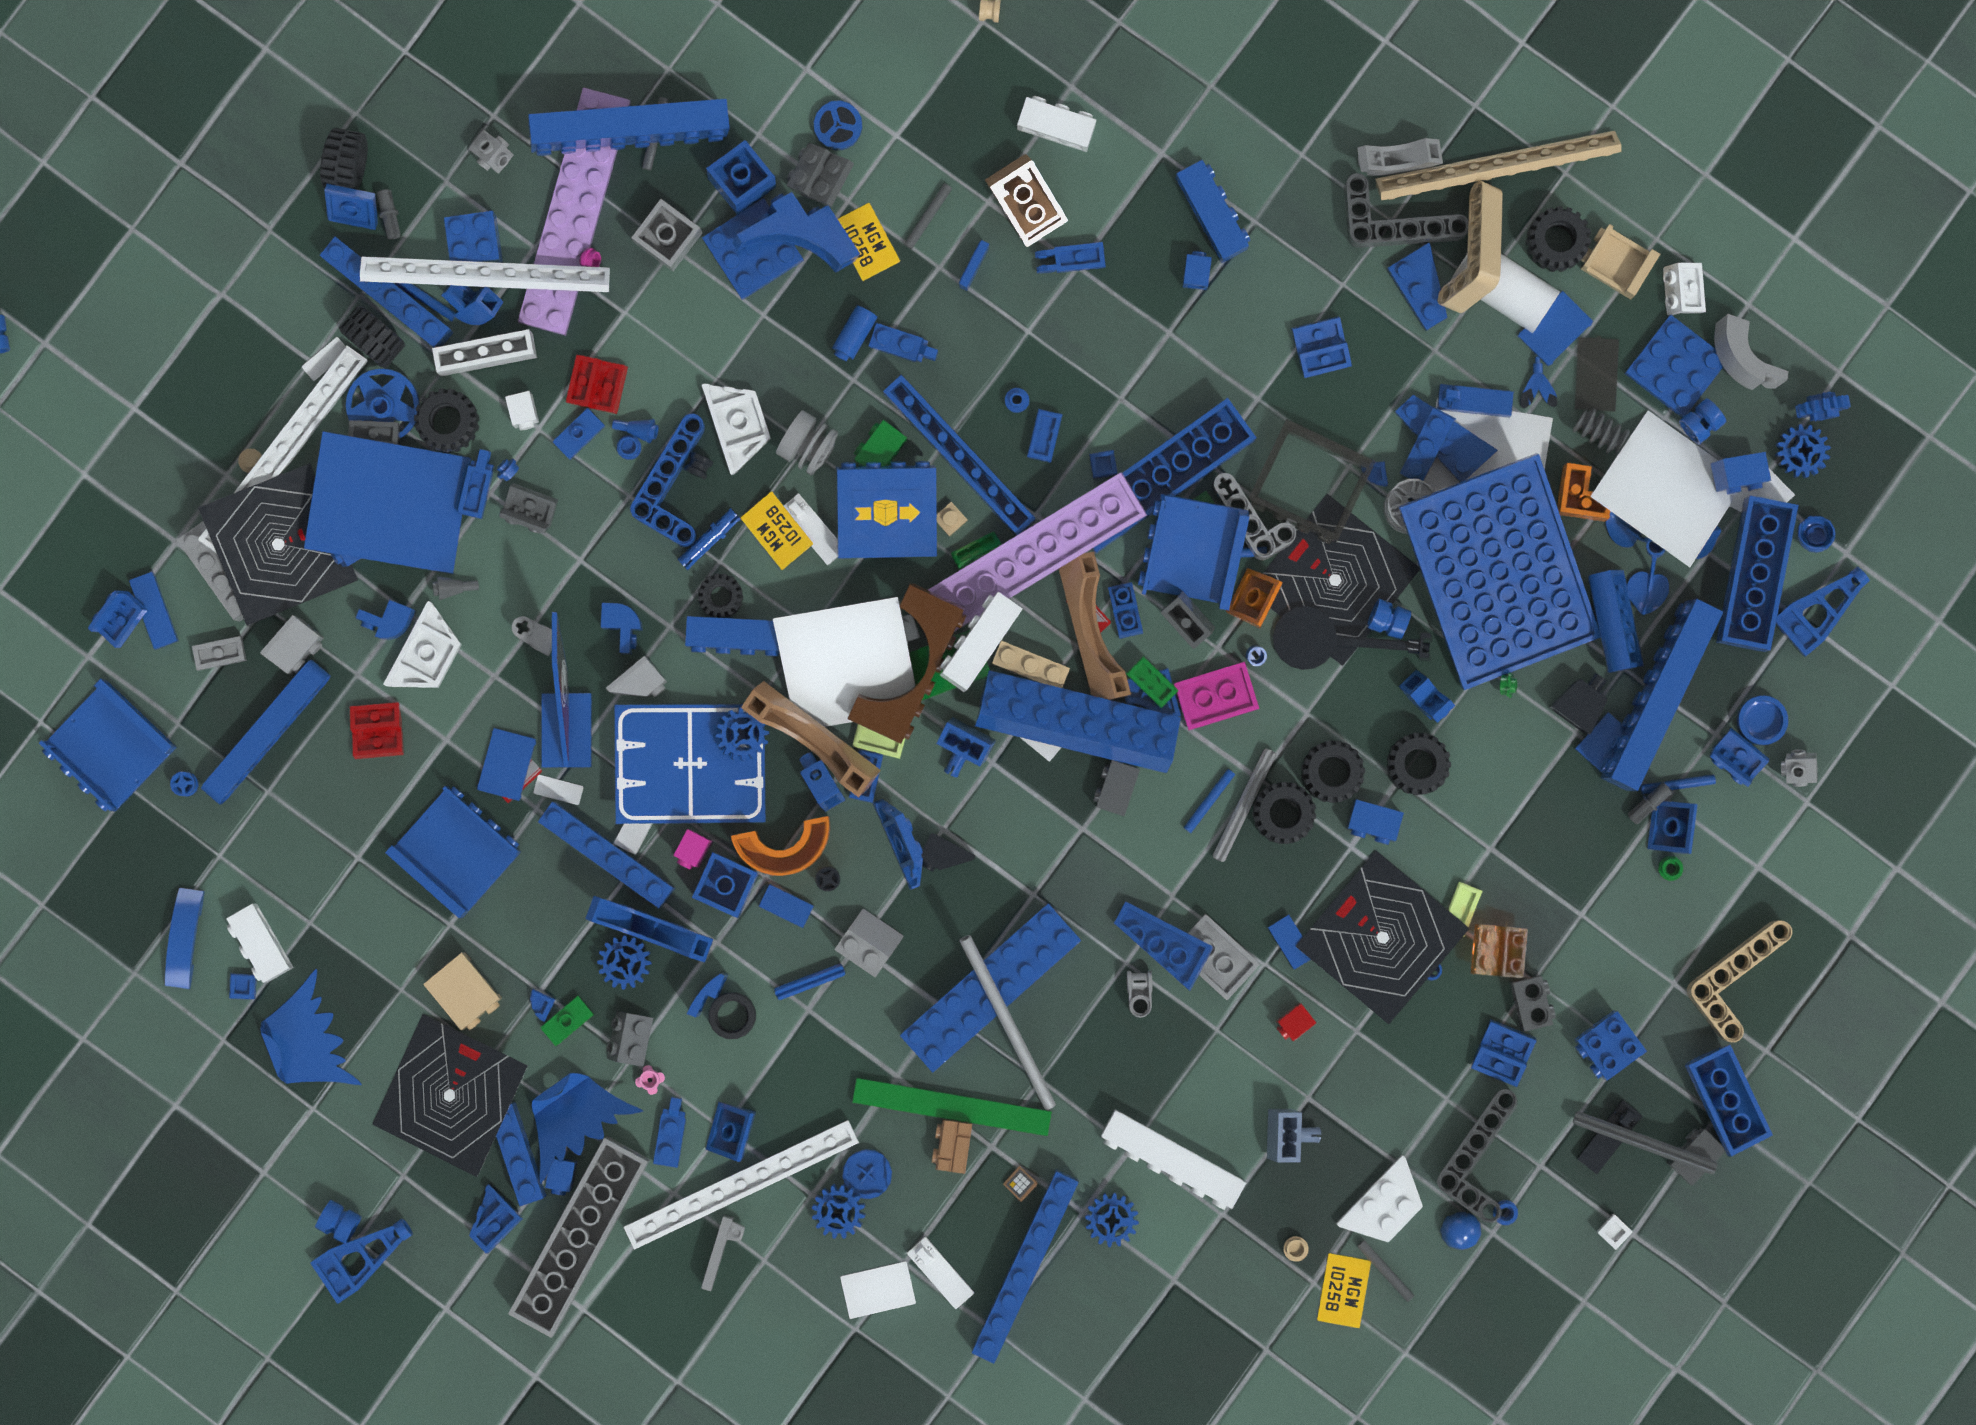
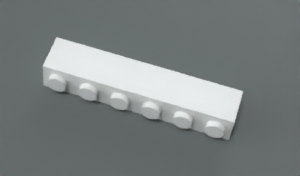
(1173, 1159)

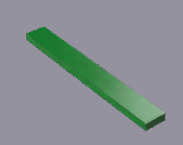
(952, 1106)

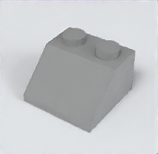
(293, 645)
(869, 943)

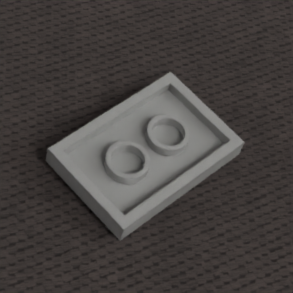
(1227, 963)

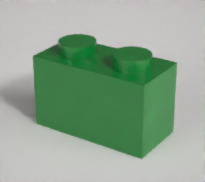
(881, 446)

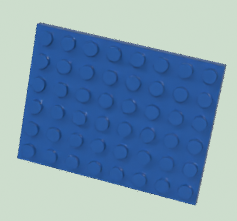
(1500, 571)

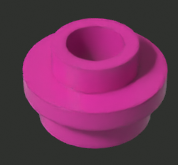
(590, 258)

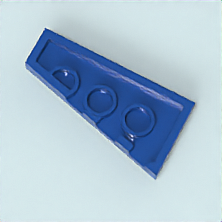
(1461, 451)
(1171, 947)

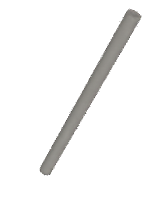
(1007, 1022)

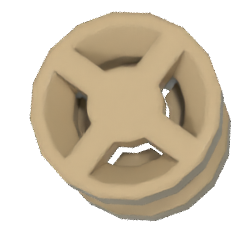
(989, 10)

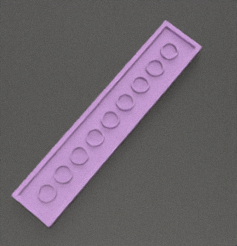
(571, 222)
(1044, 547)

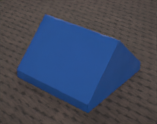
(1673, 827)
(730, 1131)

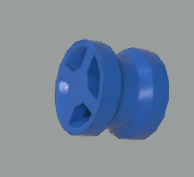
(179, 784)

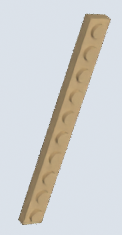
(1498, 165)

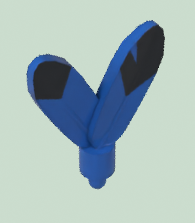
(1538, 382)

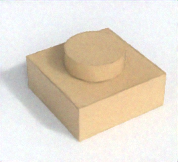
(950, 519)

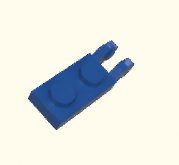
(1073, 258)

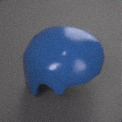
(1816, 534)
(1461, 1230)

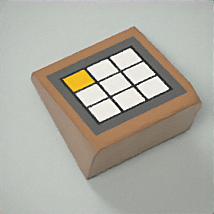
(1020, 1183)

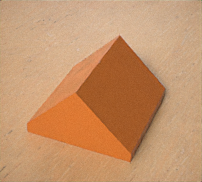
(1254, 597)

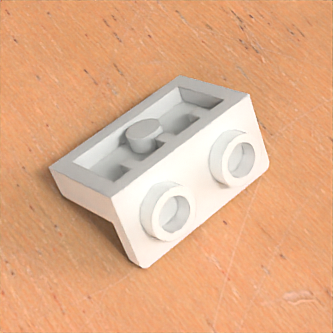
(1684, 288)

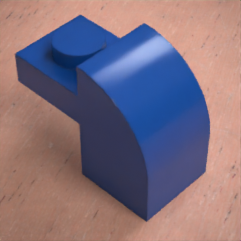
(472, 306)
(622, 618)
(392, 625)
(1426, 696)

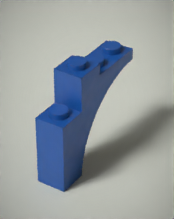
(815, 231)
(649, 928)

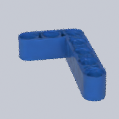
(666, 480)

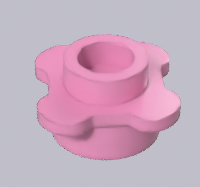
(657, 1078)

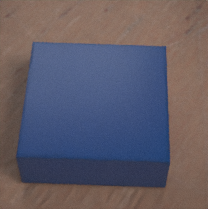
(1103, 464)
(242, 986)

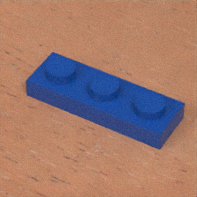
(1428, 445)

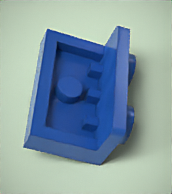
(118, 617)
(1738, 757)

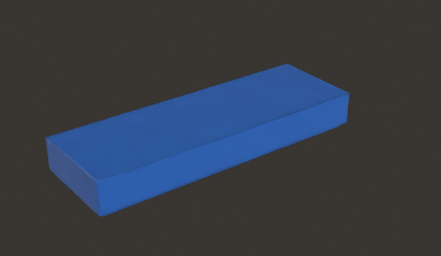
(157, 616)

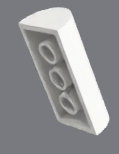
(1518, 294)

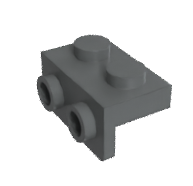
(528, 509)
(629, 1038)

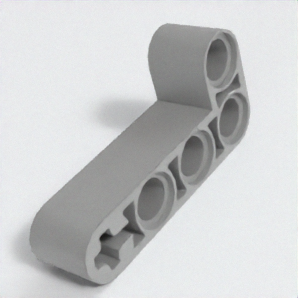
(1261, 535)

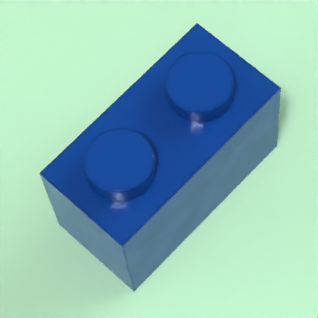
(1741, 472)
(1374, 821)

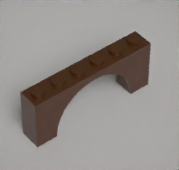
(894, 715)

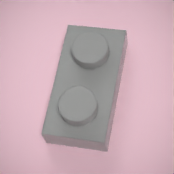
(219, 653)

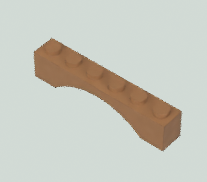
(1080, 586)
(777, 711)

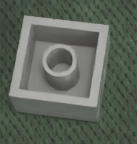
(667, 235)

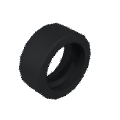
(732, 1034)

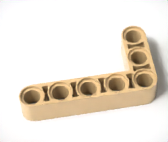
(1483, 251)
(1732, 973)

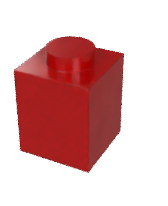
(1295, 1022)

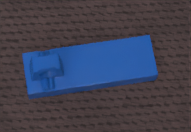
(1475, 400)

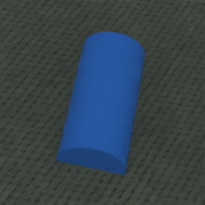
(1615, 620)
(1728, 1099)

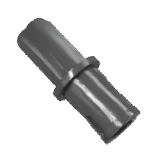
(388, 213)
(1650, 803)

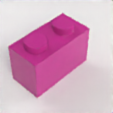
(692, 849)

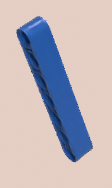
(265, 732)

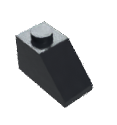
(943, 854)

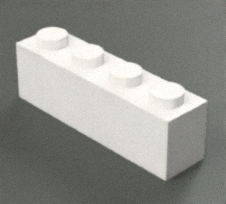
(484, 352)
(980, 642)

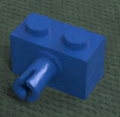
(965, 744)

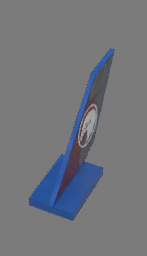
(565, 716)

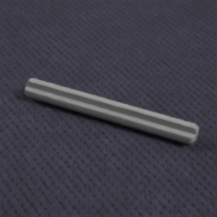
(1244, 805)

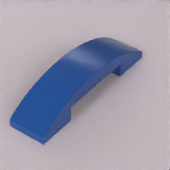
(182, 938)

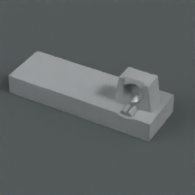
(728, 1231)

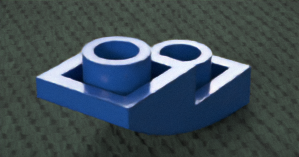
(1125, 610)

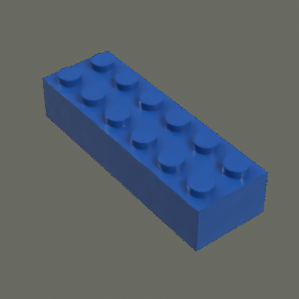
(1757, 573)

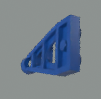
(1797, 627)
(336, 1276)

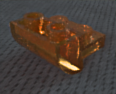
(1499, 951)

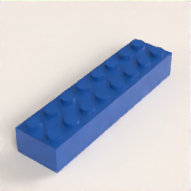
(628, 126)
(1186, 459)
(1661, 694)
(1078, 721)
(1013, 969)

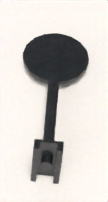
(1308, 639)

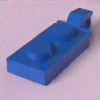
(901, 344)
(476, 486)
(670, 1135)

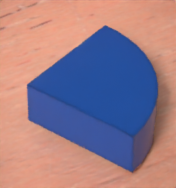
(1378, 474)
(541, 1004)

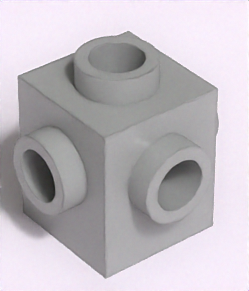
(491, 152)
(1803, 760)

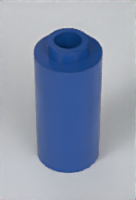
(854, 333)

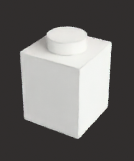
(522, 410)

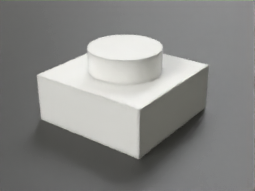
(1614, 1231)

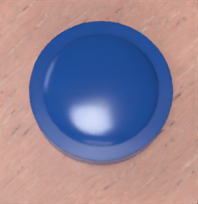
(1762, 720)

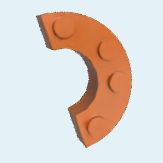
(786, 861)

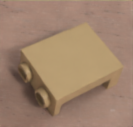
(1618, 262)
(463, 992)

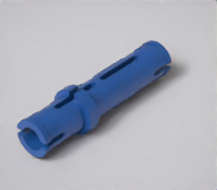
(709, 538)

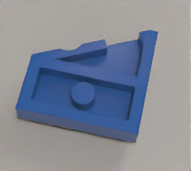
(493, 1220)

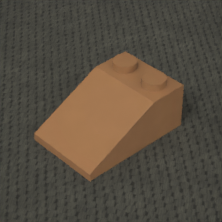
(1026, 200)

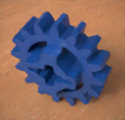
(1822, 406)
(1803, 461)
(732, 726)
(629, 974)
(844, 1219)
(1123, 1220)

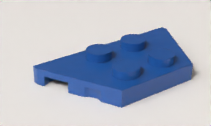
(902, 841)

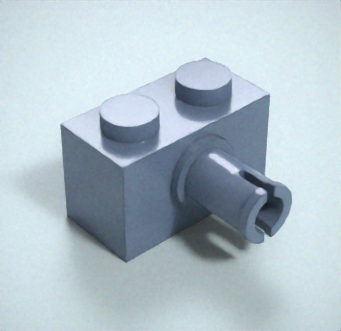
(1286, 1135)

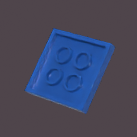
(755, 264)
(1675, 366)

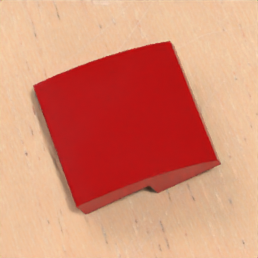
(596, 384)
(376, 730)

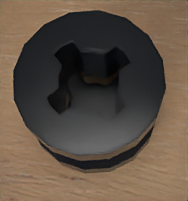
(698, 465)
(824, 879)

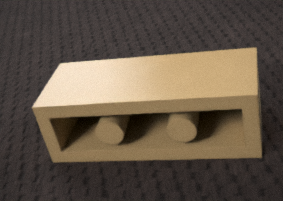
(1029, 665)

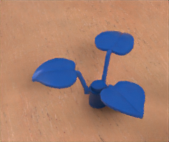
(1645, 589)

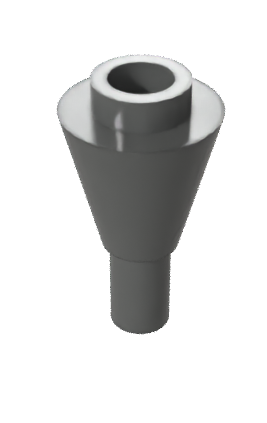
(449, 587)

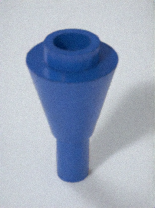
(642, 429)

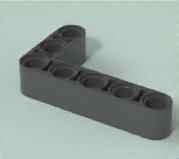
(1395, 226)
(1475, 1155)

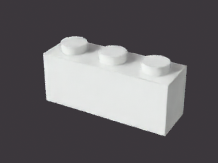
(1056, 123)
(259, 943)

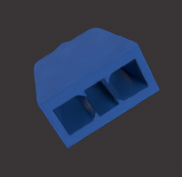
(825, 789)

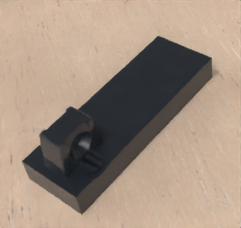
(1602, 1147)

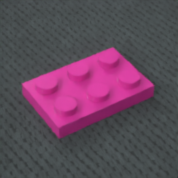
(1216, 696)

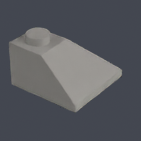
(639, 680)

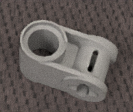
(538, 637)
(1139, 991)

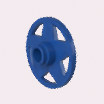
(384, 402)

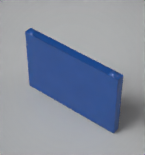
(1557, 329)
(506, 764)

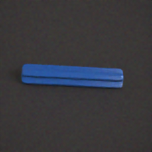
(809, 981)

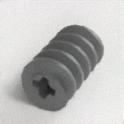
(1601, 430)

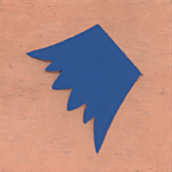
(298, 1042)
(571, 1115)

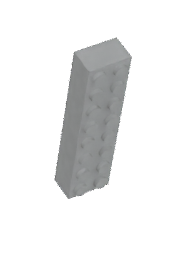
(579, 1236)

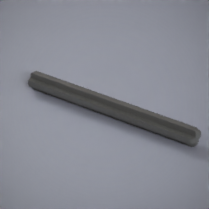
(1645, 1142)

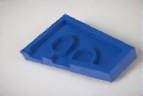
(1420, 286)

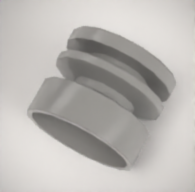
(807, 443)
(1406, 490)

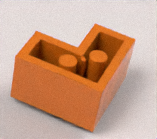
(1574, 496)

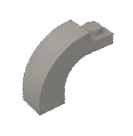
(1400, 158)
(1739, 360)

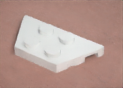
(737, 423)
(426, 653)
(1385, 1205)

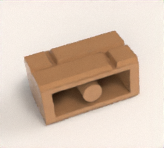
(953, 1146)

